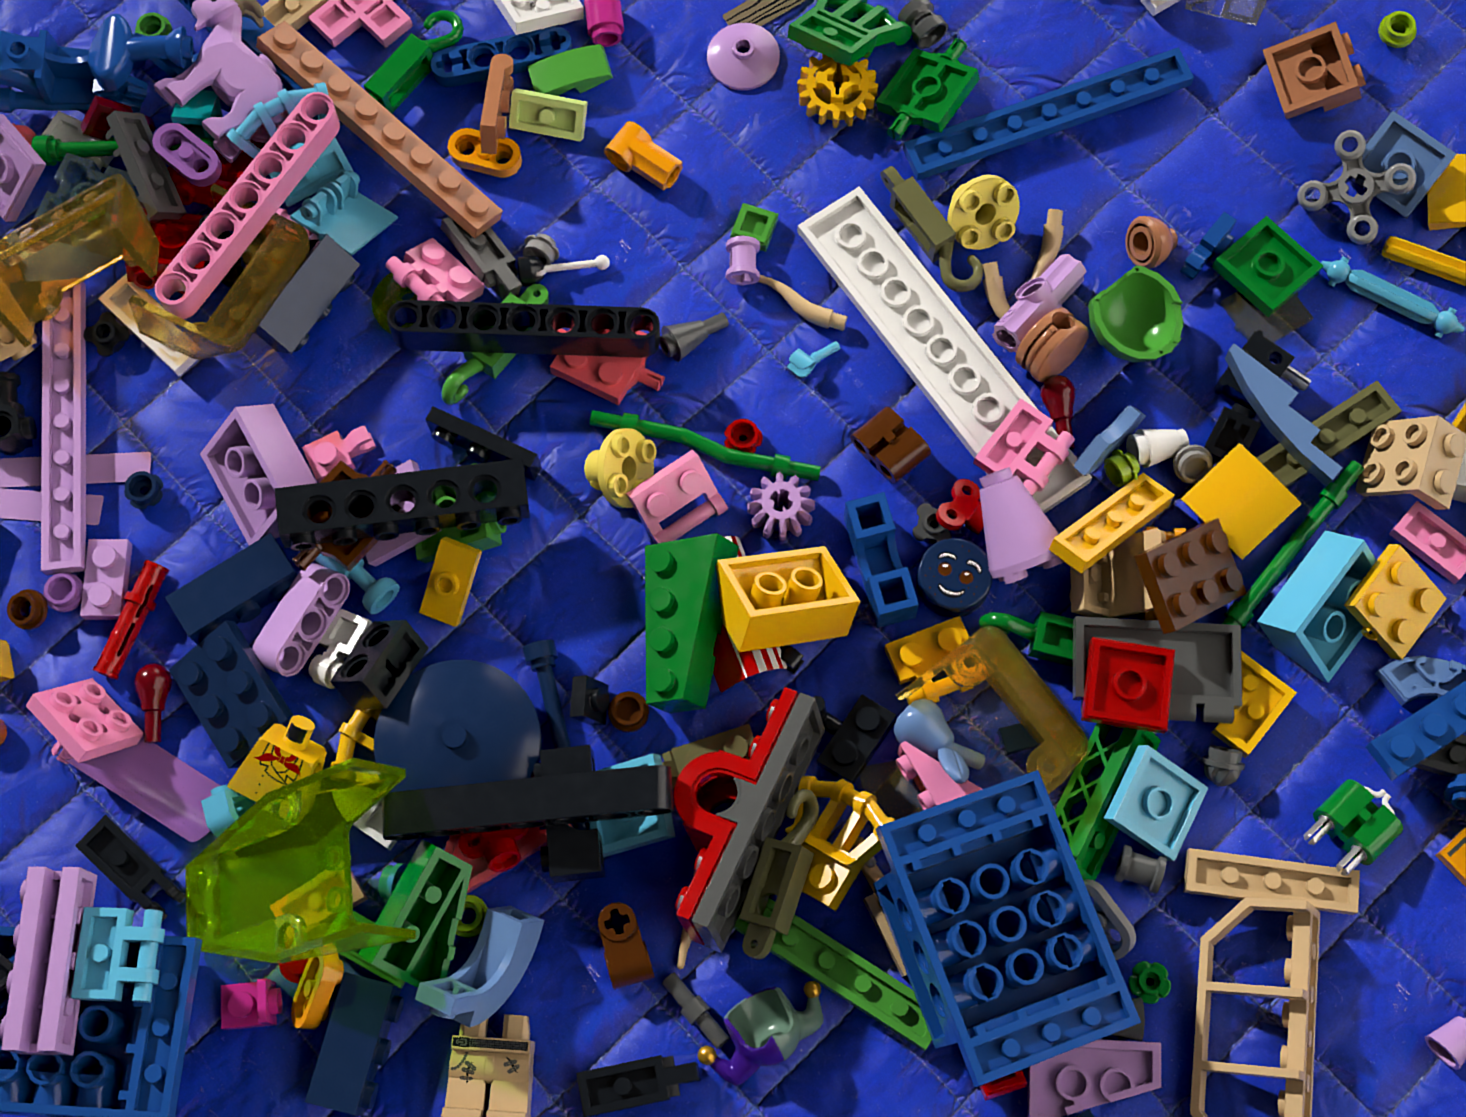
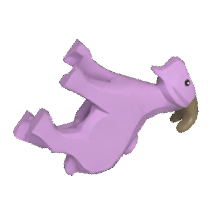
(228, 67)

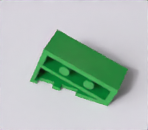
(426, 900)

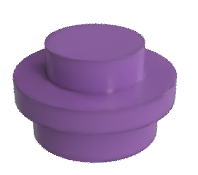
(63, 592)

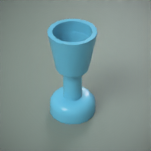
(377, 592)

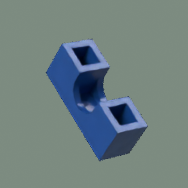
(876, 553)

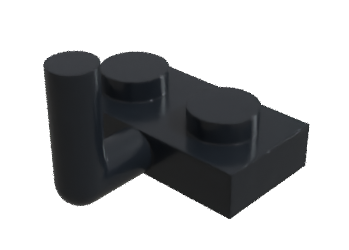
(854, 738)

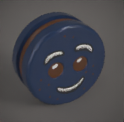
(953, 578)

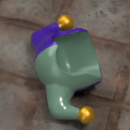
(764, 1032)

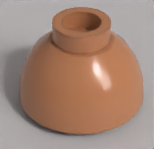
(1149, 241)

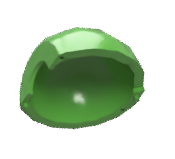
(1137, 316)

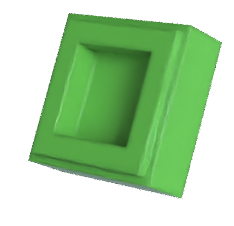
(755, 223)

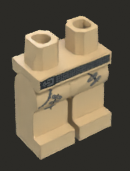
(497, 1062)

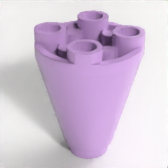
(1014, 528)

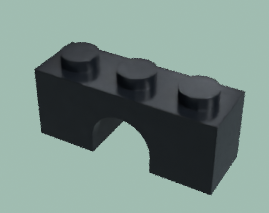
(569, 851)

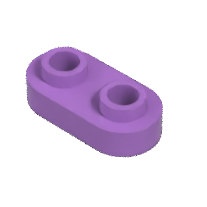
(189, 156)

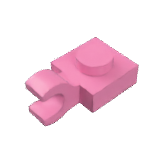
(332, 448)

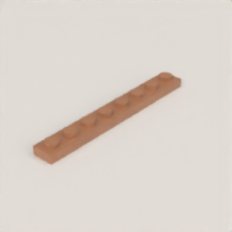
(381, 130)

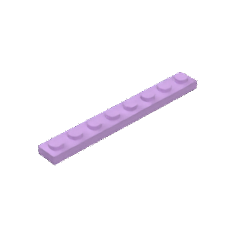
(64, 437)

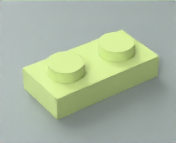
(547, 114)

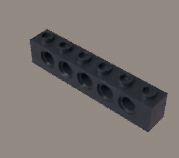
(382, 493)

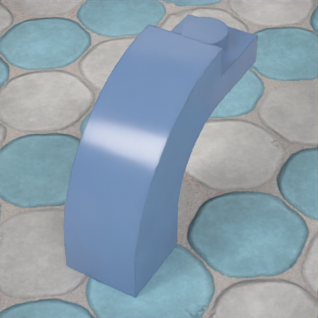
(491, 970)

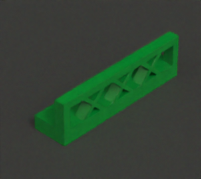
(1090, 833)

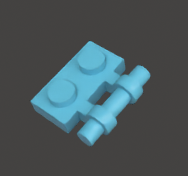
(104, 954)

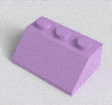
(249, 460)

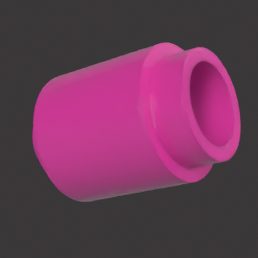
(604, 21)

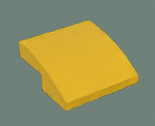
(1448, 197)
(1243, 498)

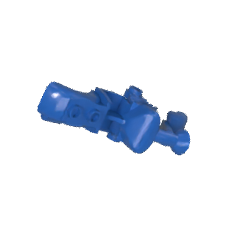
(71, 77)

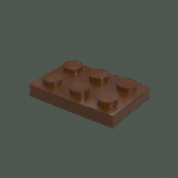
(1190, 575)

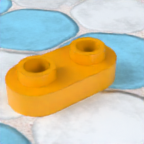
(480, 162)
(315, 989)

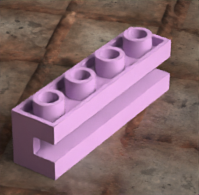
(39, 987)

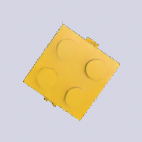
(1395, 602)

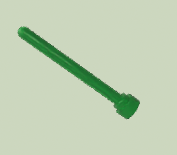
(54, 150)

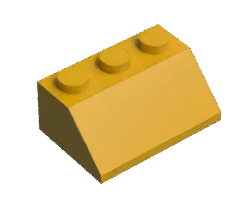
(784, 598)

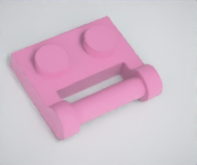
(672, 490)

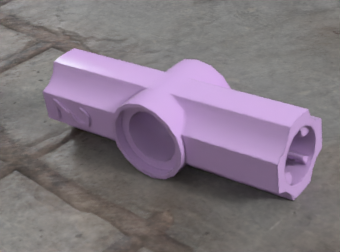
(1037, 299)

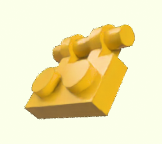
(920, 650)

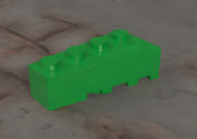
(682, 619)

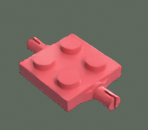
(605, 375)

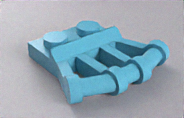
(325, 168)

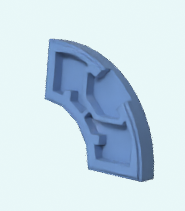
(1109, 440)
(1421, 677)

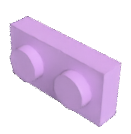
(105, 578)

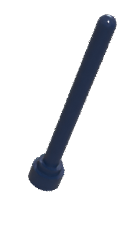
(541, 658)

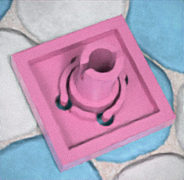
(83, 721)

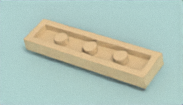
(1257, 877)

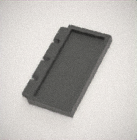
(1205, 662)

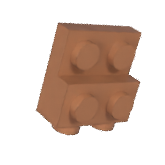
(1314, 71)

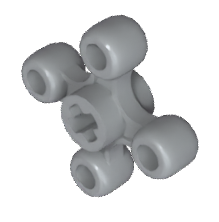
(1373, 184)

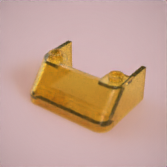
(69, 247)
(269, 267)
(994, 657)

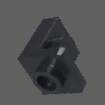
(1232, 428)

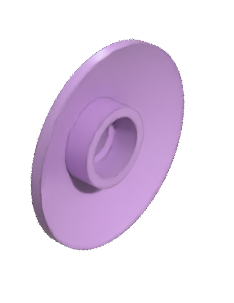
(746, 69)

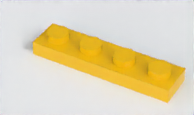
(1111, 523)

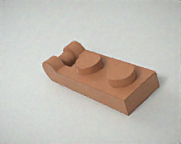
(496, 102)

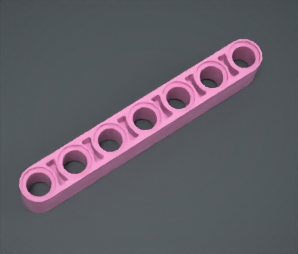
(247, 223)

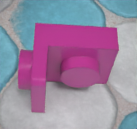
(250, 1004)

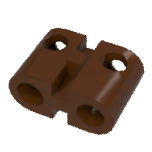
(890, 444)

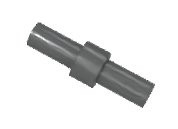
(695, 1010)

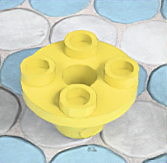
(984, 212)
(620, 465)

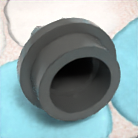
(1223, 765)

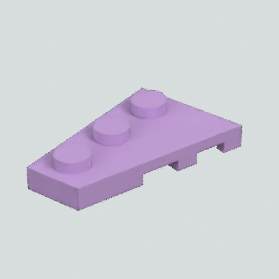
(1092, 1077)

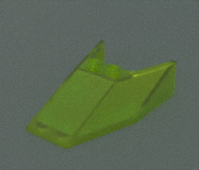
(282, 871)

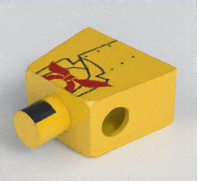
(279, 759)

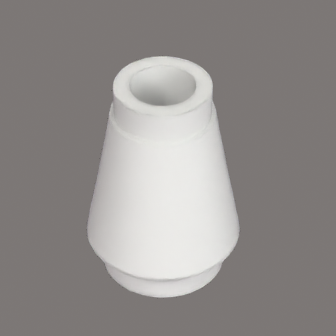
(1156, 445)

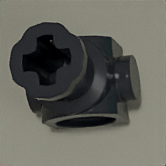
(12, 415)

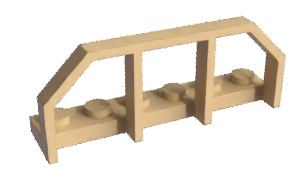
(1297, 1014)

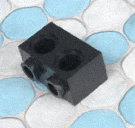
(379, 664)

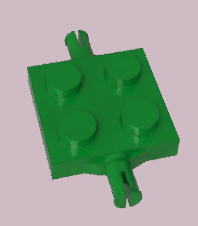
(927, 89)

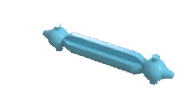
(1392, 297)

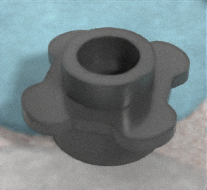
(925, 531)

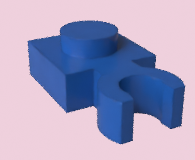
(1214, 241)

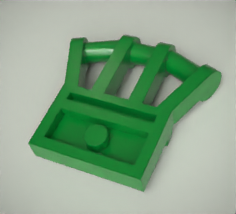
(842, 39)

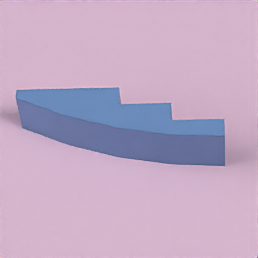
(1271, 402)

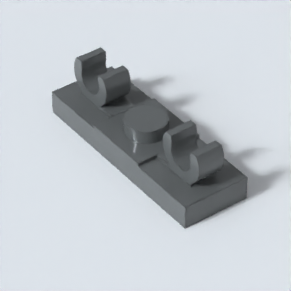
(144, 166)

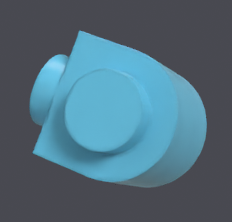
(224, 808)

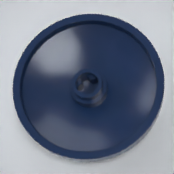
(459, 727)

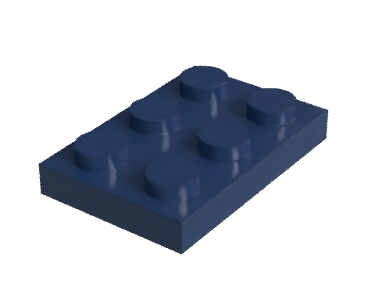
(230, 692)

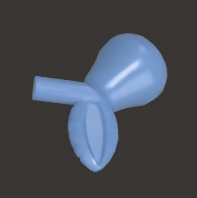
(927, 730)

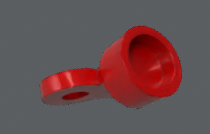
(963, 507)
(496, 846)

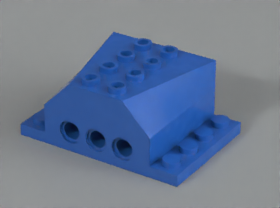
(1000, 930)
(124, 1051)

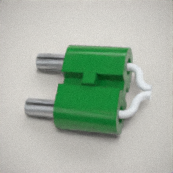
(1357, 823)

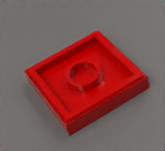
(1128, 685)

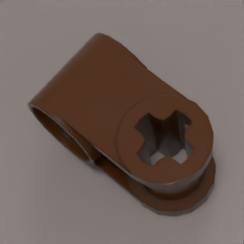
(625, 952)

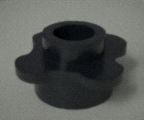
(114, 342)

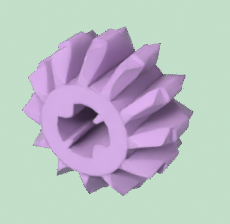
(773, 493)

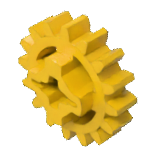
(818, 90)

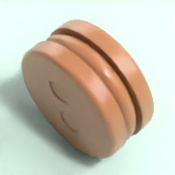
(1052, 344)

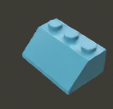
(1309, 611)

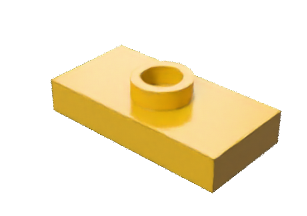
(450, 581)

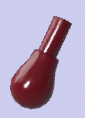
(1059, 399)
(153, 686)

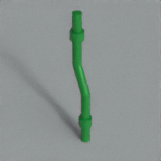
(775, 464)
(1330, 498)

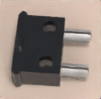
(1264, 352)

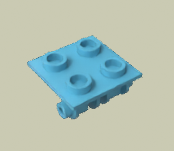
(344, 213)

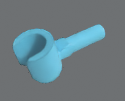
(803, 364)

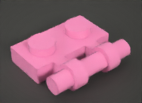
(435, 274)
(1016, 439)

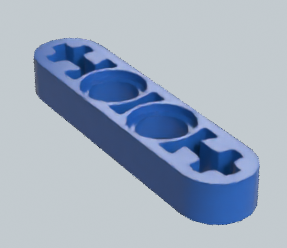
(495, 46)

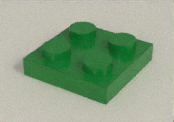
(1267, 266)

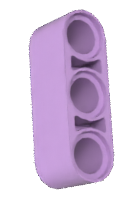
(301, 619)

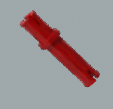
(131, 619)

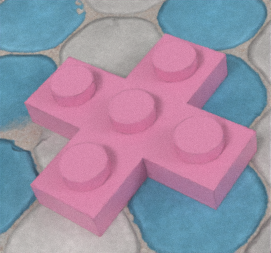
(341, 18)

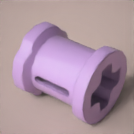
(742, 260)

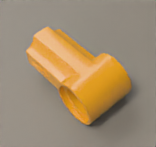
(635, 151)

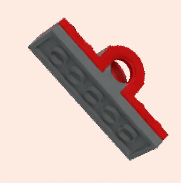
(734, 838)

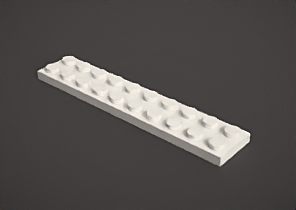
(924, 330)

